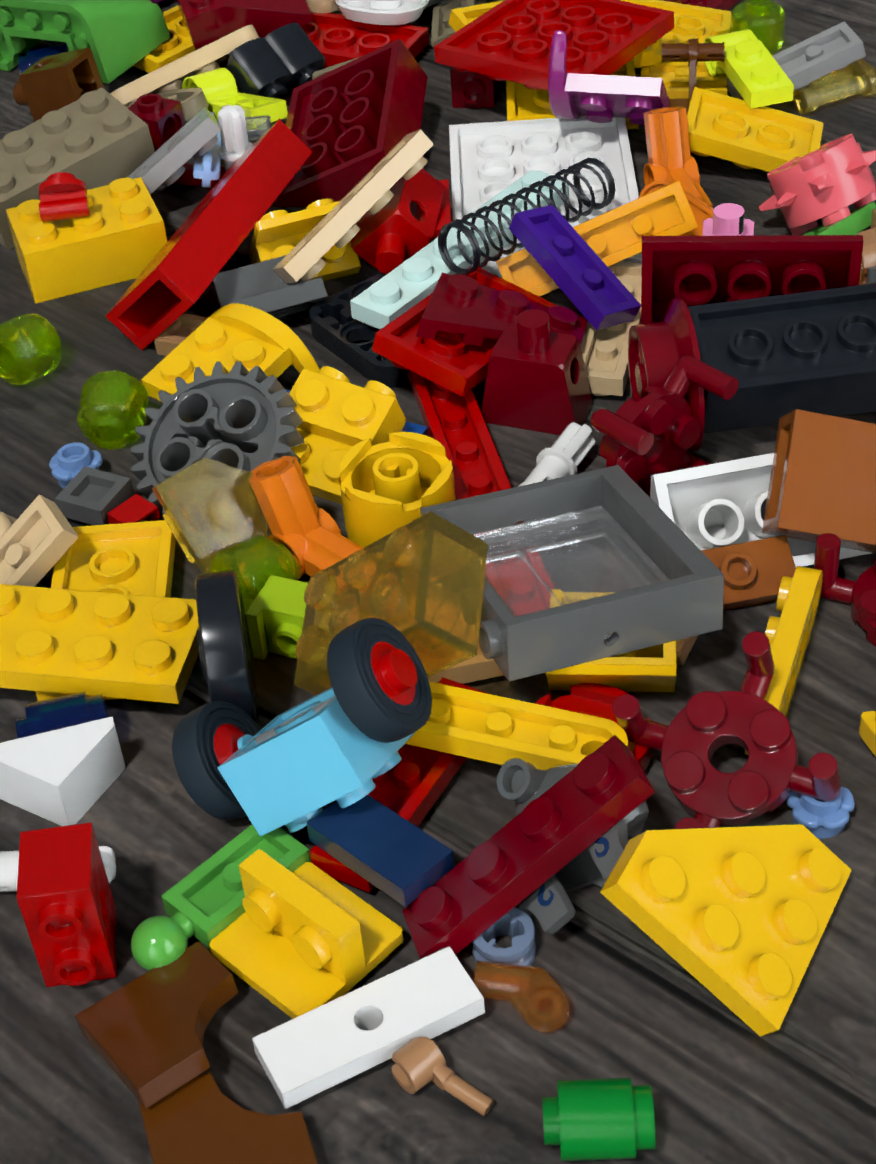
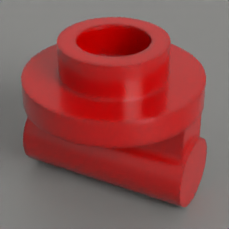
(63, 197)

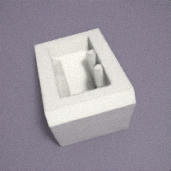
(61, 770)

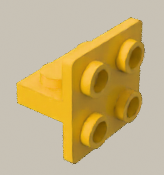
(280, 232)
(302, 935)

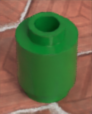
(599, 1119)

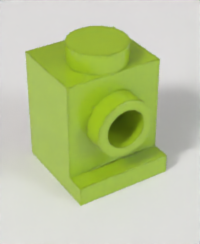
(277, 617)

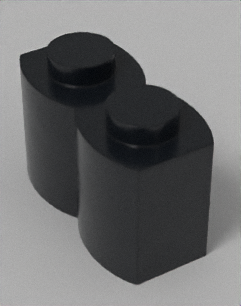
(275, 63)

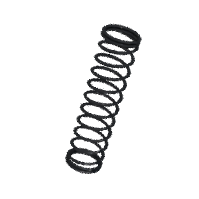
(582, 198)

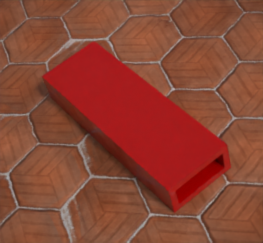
(209, 236)

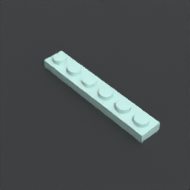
(420, 273)

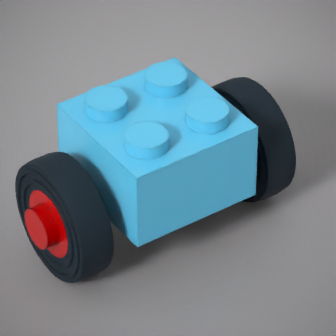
(316, 749)

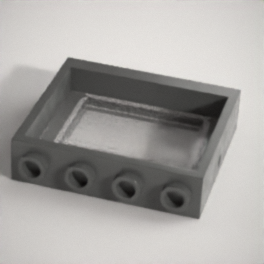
(584, 572)

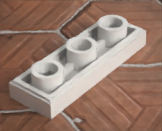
(367, 1026)

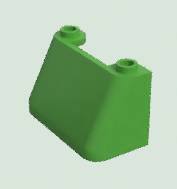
(113, 29)

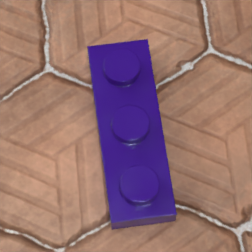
(574, 267)

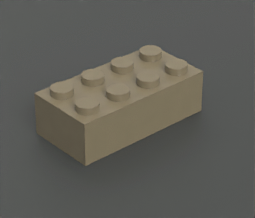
(88, 138)

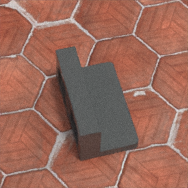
(264, 289)

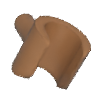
(423, 1062)

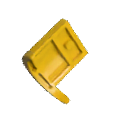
(230, 336)

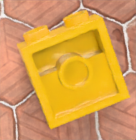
(335, 420)

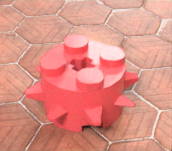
(822, 185)

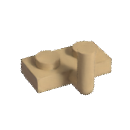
(33, 542)

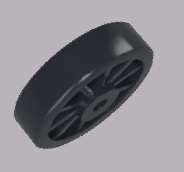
(225, 641)

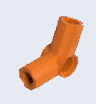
(670, 151)
(295, 518)

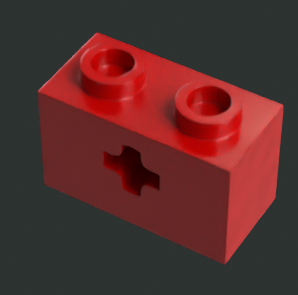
(67, 904)

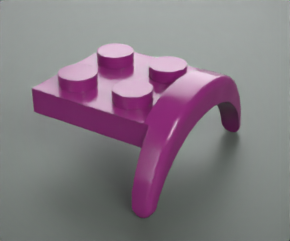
(599, 95)

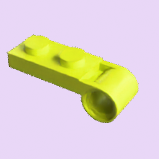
(751, 69)
(222, 90)

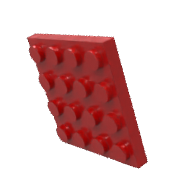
(517, 38)

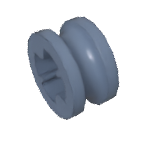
(522, 932)

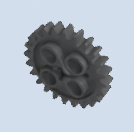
(218, 417)

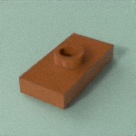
(752, 570)

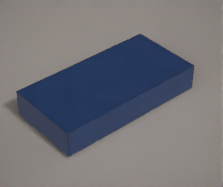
(381, 848)

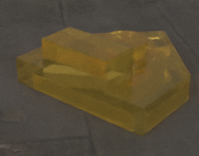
(210, 509)

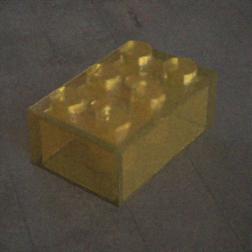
(417, 579)

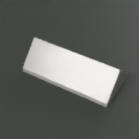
(725, 505)

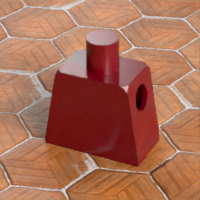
(536, 378)

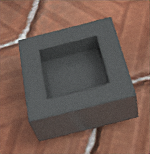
(93, 495)

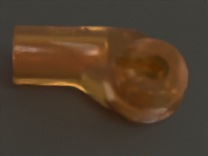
(527, 989)

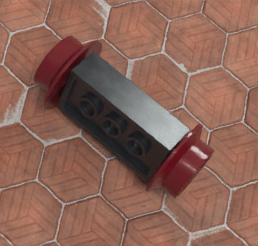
(783, 349)

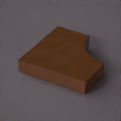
(158, 1023)
(208, 1128)

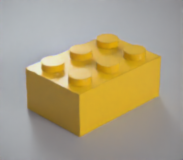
(89, 250)

